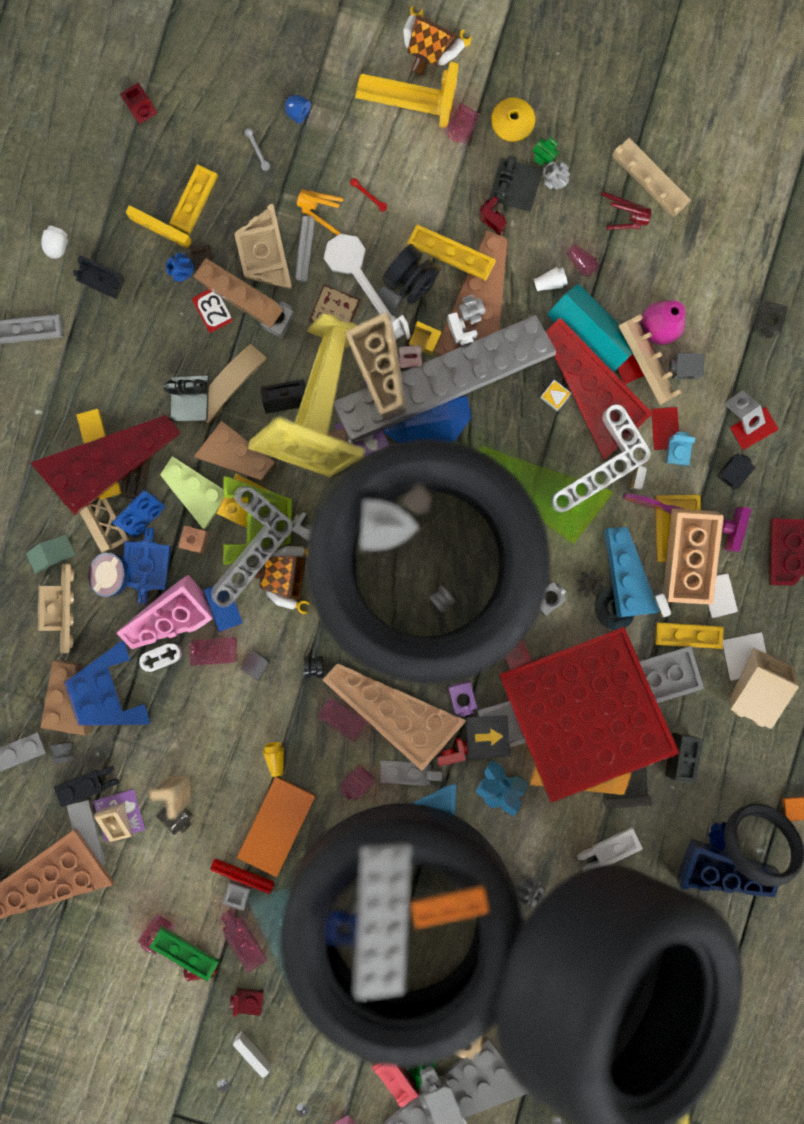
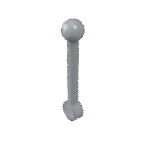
(265, 165)

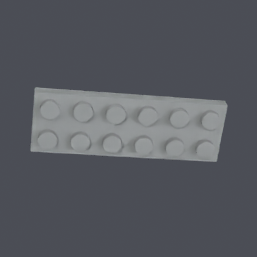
(382, 920)

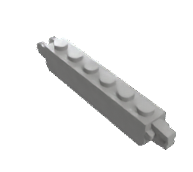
(438, 1098)

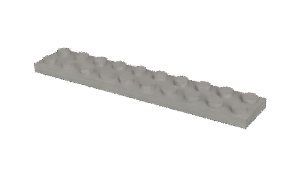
(450, 376)
(668, 676)

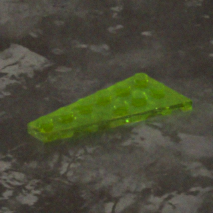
(543, 484)

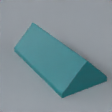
(592, 326)

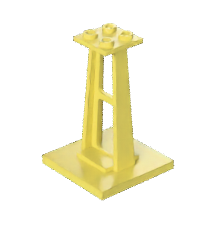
(307, 440)

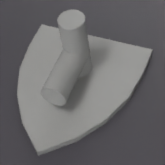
(384, 525)

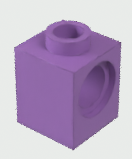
(457, 689)

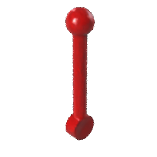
(382, 206)

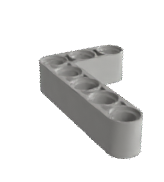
(253, 547)

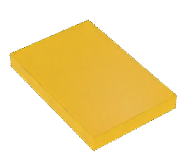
(662, 519)

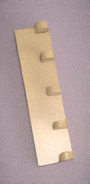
(651, 177)
(648, 360)

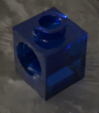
(333, 935)

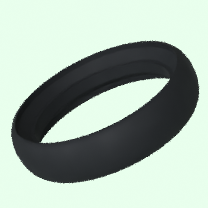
(784, 825)

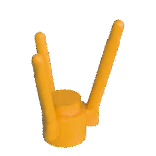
(309, 200)

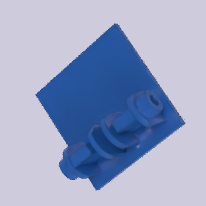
(139, 513)

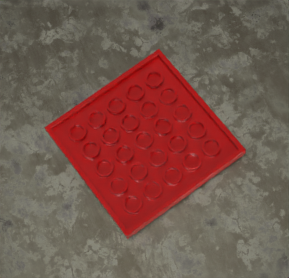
(588, 714)

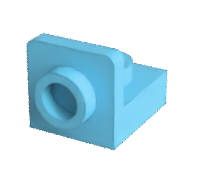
(679, 449)

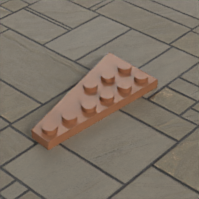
(489, 292)
(53, 876)

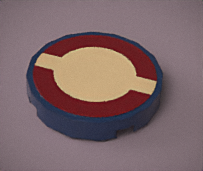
(108, 574)

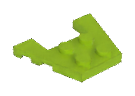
(282, 503)

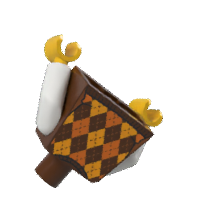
(431, 42)
(284, 576)

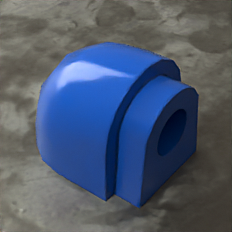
(297, 108)

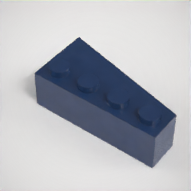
(712, 869)

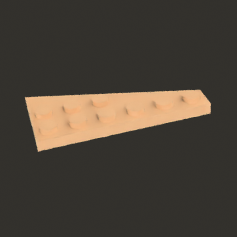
(403, 720)

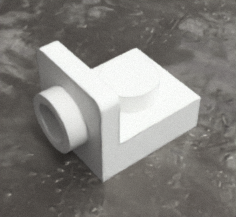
(457, 327)

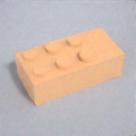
(692, 556)

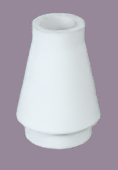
(551, 280)

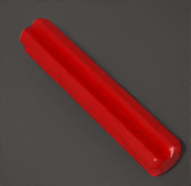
(242, 876)

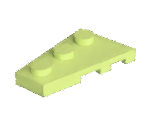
(194, 491)

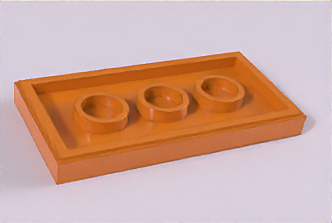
(276, 826)

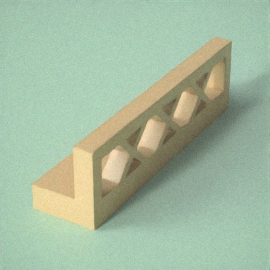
(96, 529)
(176, 791)

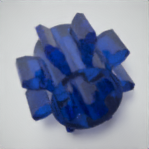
(717, 835)

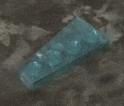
(269, 914)

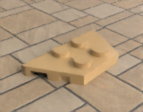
(263, 251)

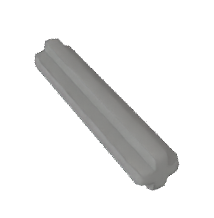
(304, 248)

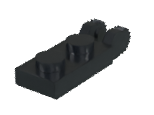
(83, 786)

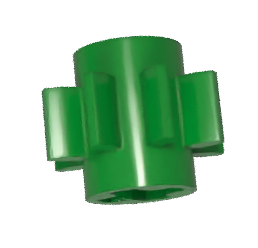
(545, 151)

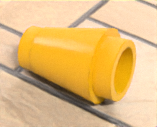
(274, 757)

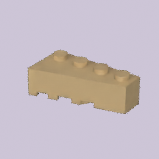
(379, 361)

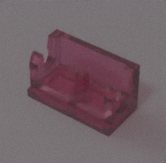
(213, 651)
(341, 720)

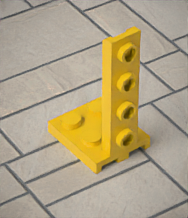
(410, 95)

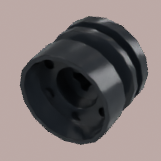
(411, 274)

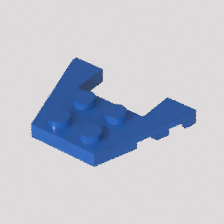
(95, 696)

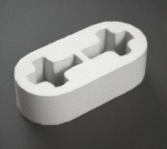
(162, 661)

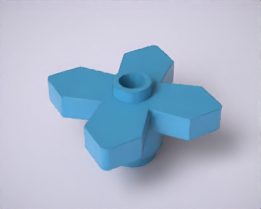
(500, 790)

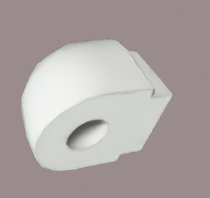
(54, 242)

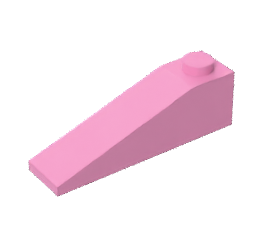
(174, 612)

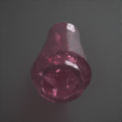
(583, 260)

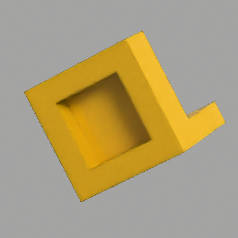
(425, 337)

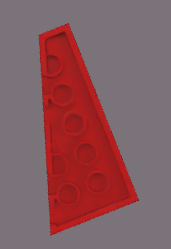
(594, 387)

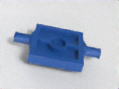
(147, 565)

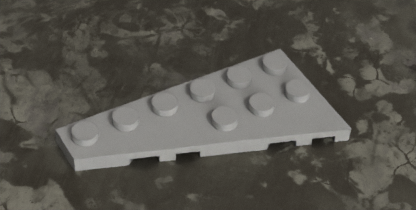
(475, 1086)

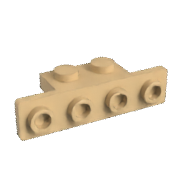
(55, 608)

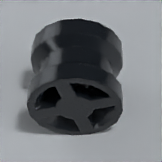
(313, 666)

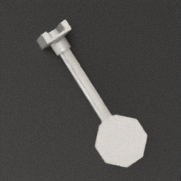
(345, 256)

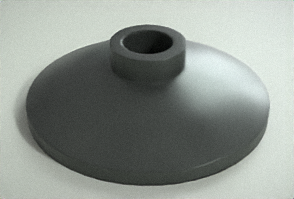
(604, 614)

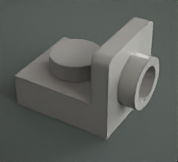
(298, 528)

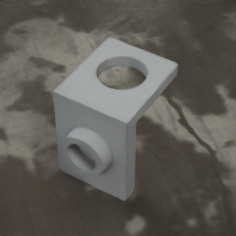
(746, 409)

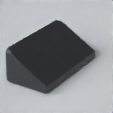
(283, 396)

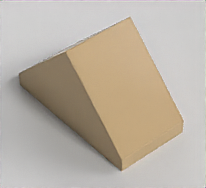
(114, 822)

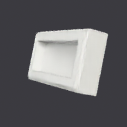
(252, 1054)

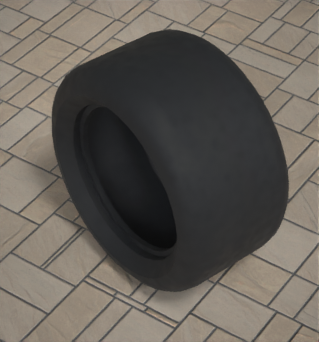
(521, 551)
(619, 999)
(420, 1023)

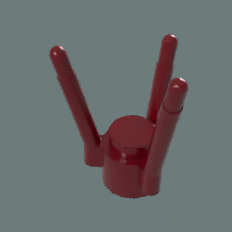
(639, 214)

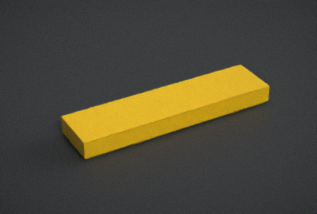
(451, 252)
(92, 429)

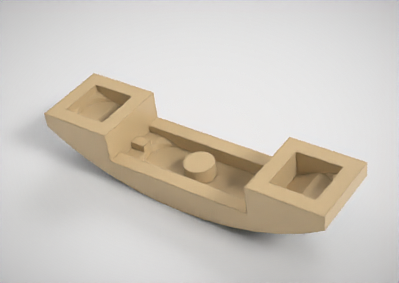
(231, 378)

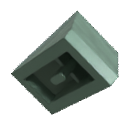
(50, 553)

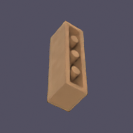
(238, 293)

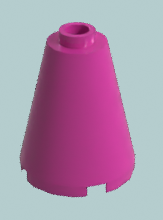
(664, 321)

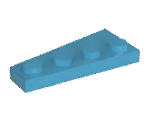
(629, 581)

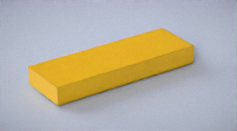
(193, 199)
(158, 227)
(689, 635)

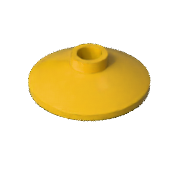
(511, 129)

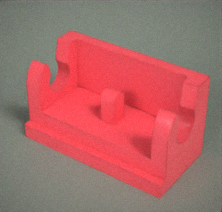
(398, 1082)

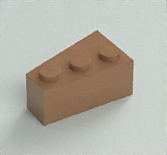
(231, 451)
(58, 710)

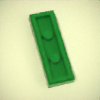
(184, 953)

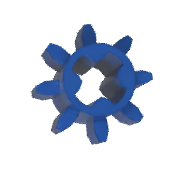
(179, 267)

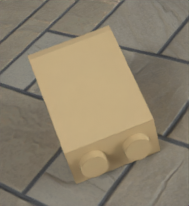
(764, 689)

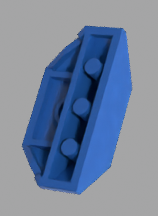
(438, 423)

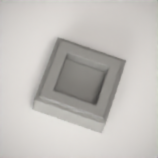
(236, 895)

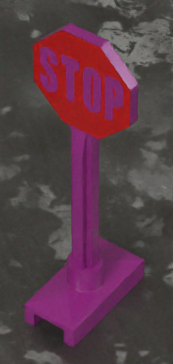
(735, 528)

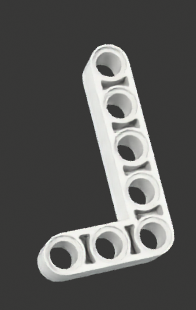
(607, 469)

